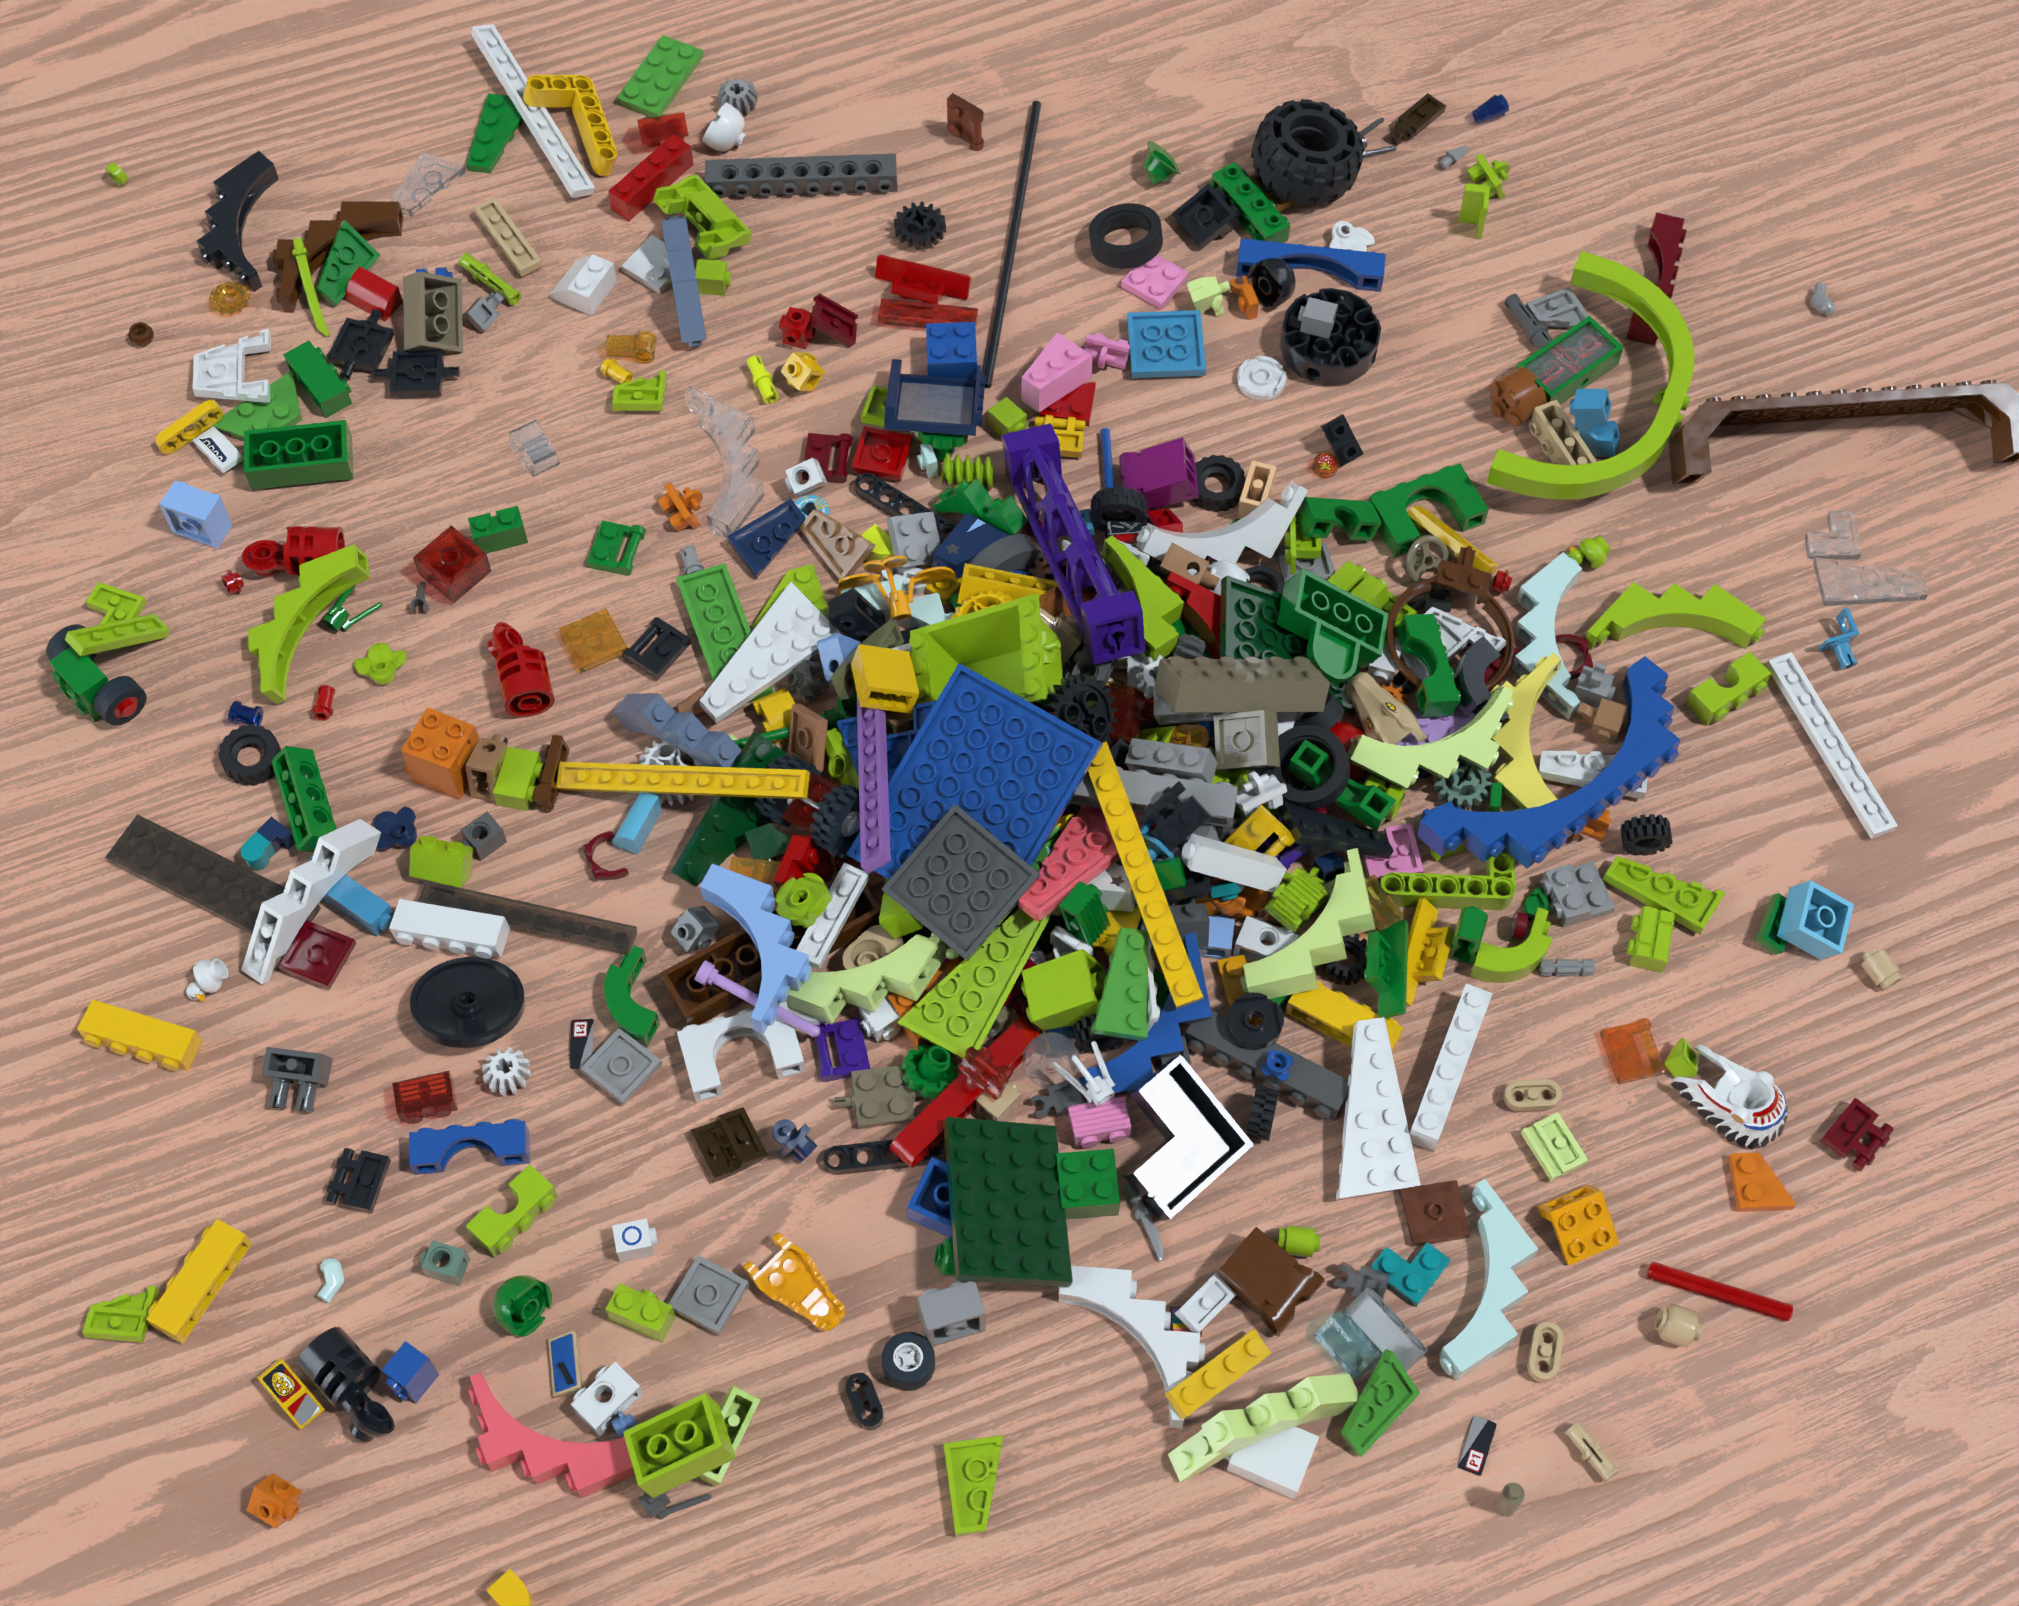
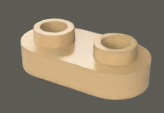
(1531, 1092)
(1545, 1353)

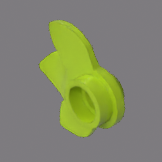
(380, 663)

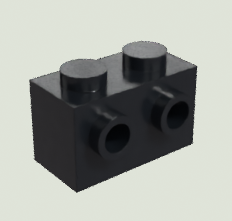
(854, 615)

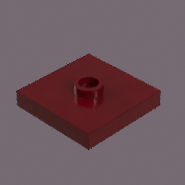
(317, 954)

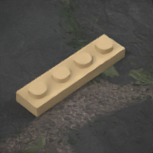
(508, 236)

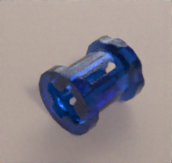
(244, 714)

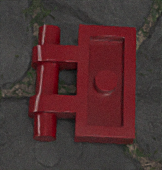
(1849, 1129)

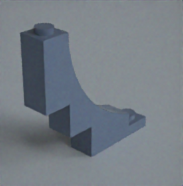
(684, 280)

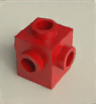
(797, 327)

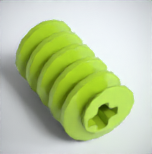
(967, 470)

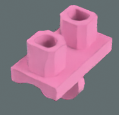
(1107, 351)

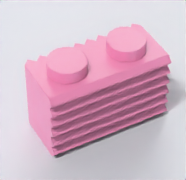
(1099, 1123)

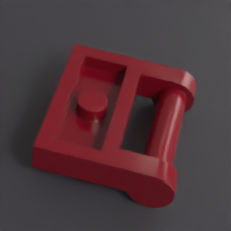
(820, 448)

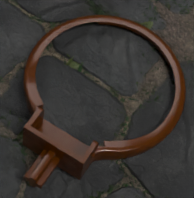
(1465, 579)

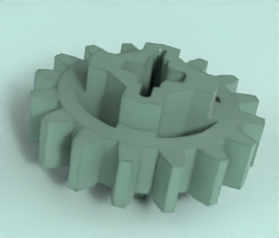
(1469, 792)

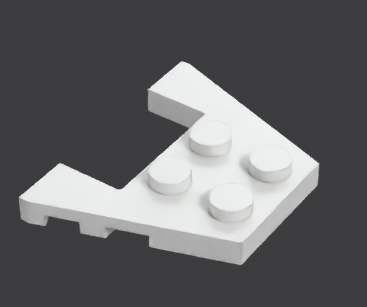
(222, 370)
(1454, 636)

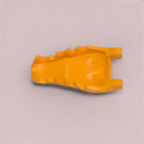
(796, 1283)

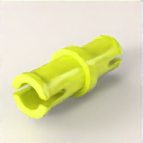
(762, 379)

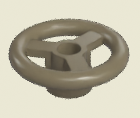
(1421, 559)

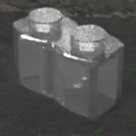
(533, 448)

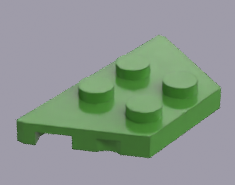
(279, 412)

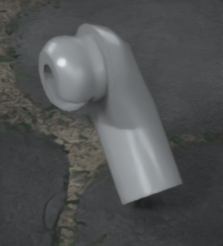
(1820, 301)

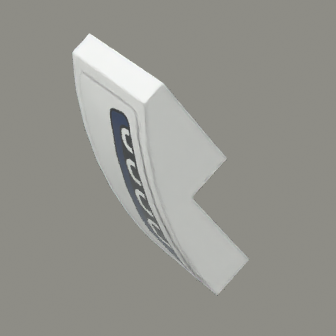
(218, 449)

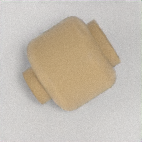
(1678, 1325)

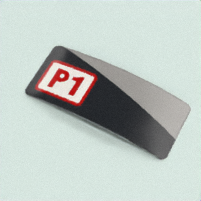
(581, 1042)
(1477, 1445)

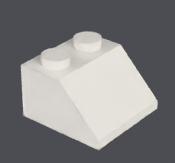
(586, 284)

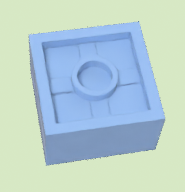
(196, 514)

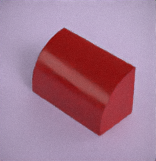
(373, 292)

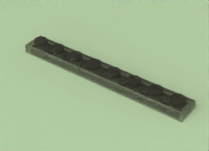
(536, 918)

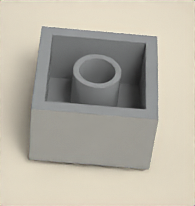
(951, 1312)

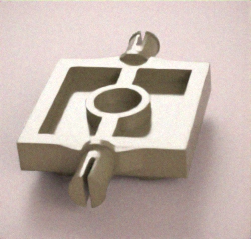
(880, 1097)

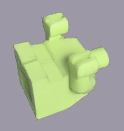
(1208, 294)

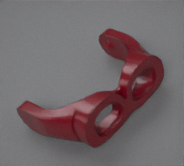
(1581, 644)
(598, 872)

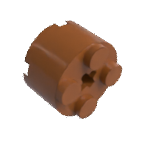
(1516, 396)

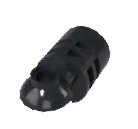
(345, 1379)

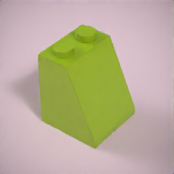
(1063, 989)

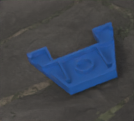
(896, 743)

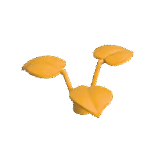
(897, 601)

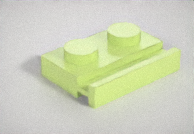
(1554, 1146)

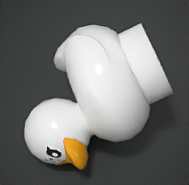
(208, 977)

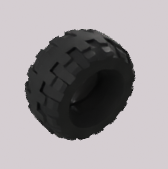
(1307, 152)

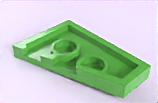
(1380, 1403)

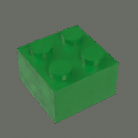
(1088, 1183)

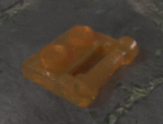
(1625, 1055)

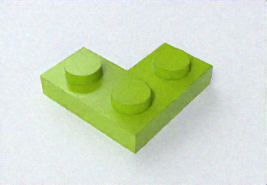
(115, 603)

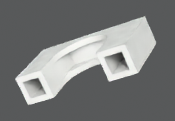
(703, 1042)

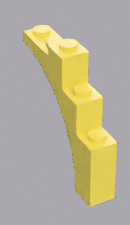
(1520, 777)

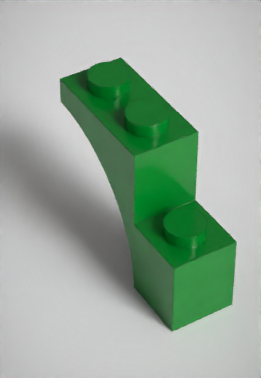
(974, 499)

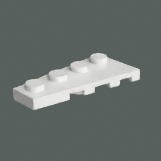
(1579, 769)

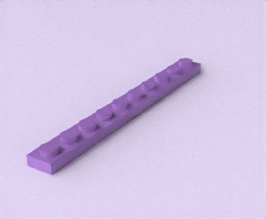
(873, 788)

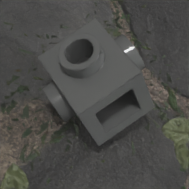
(695, 928)

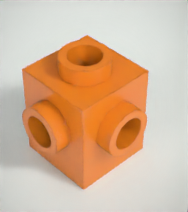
(274, 1501)

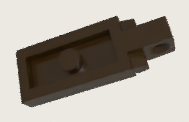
(1417, 118)

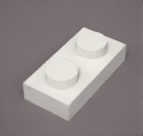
(1205, 1303)

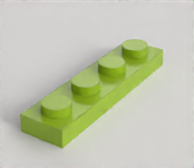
(117, 634)

